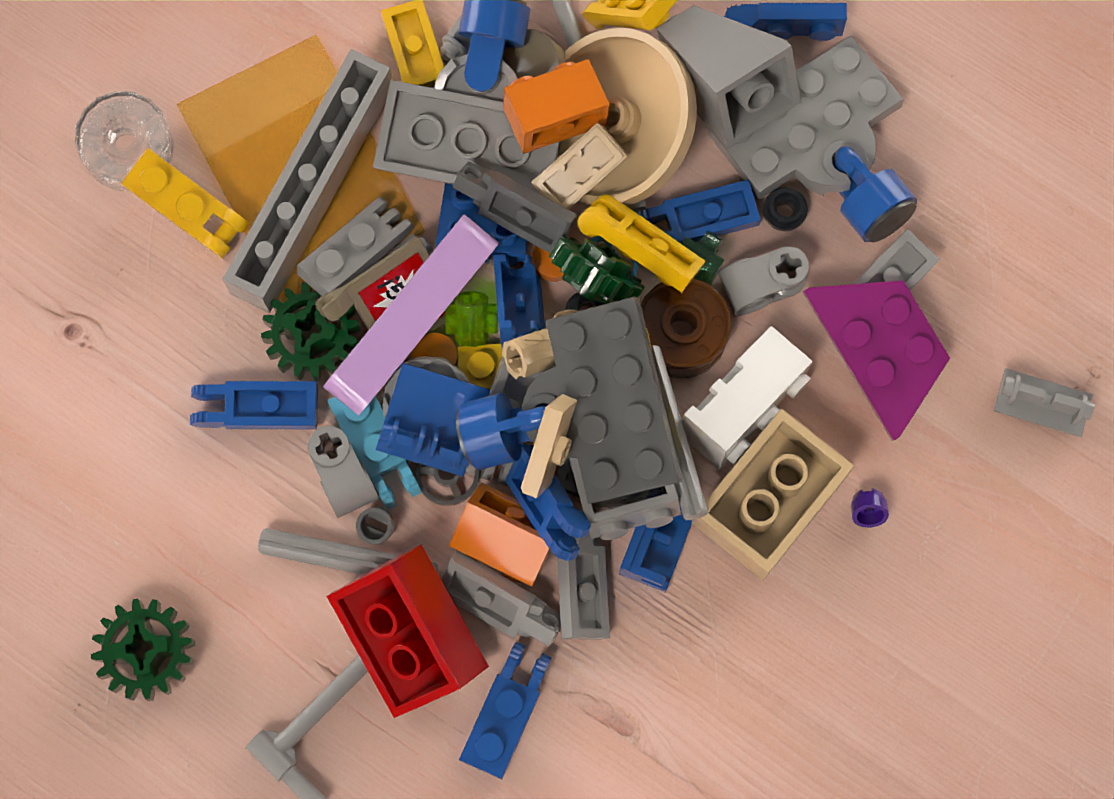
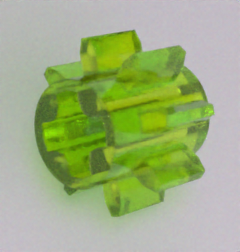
(471, 319)

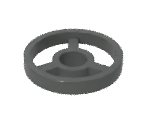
(430, 471)

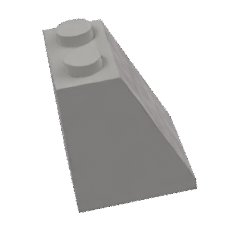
(736, 71)

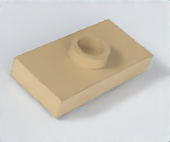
(580, 167)
(550, 446)

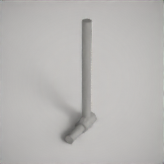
(275, 750)

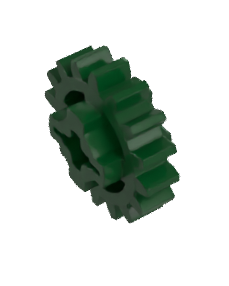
(595, 270)
(305, 351)
(123, 652)

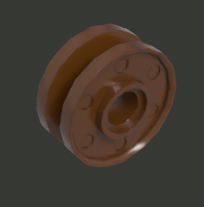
(701, 308)

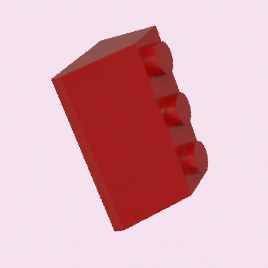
(408, 632)

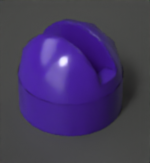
(869, 517)

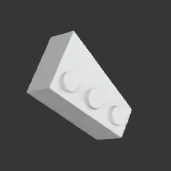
(746, 398)

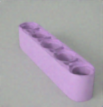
(411, 315)

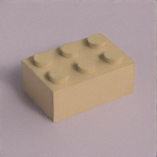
(772, 494)

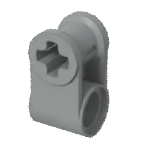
(757, 280)
(343, 477)

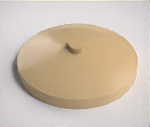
(648, 111)

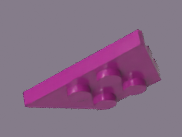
(883, 345)

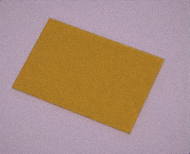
(253, 126)

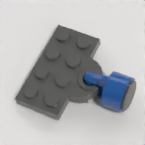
(619, 411)

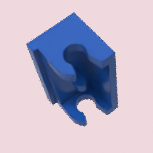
(518, 298)
(655, 553)

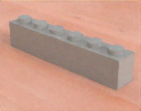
(309, 181)

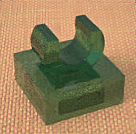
(707, 250)

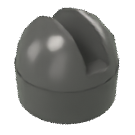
(373, 534)

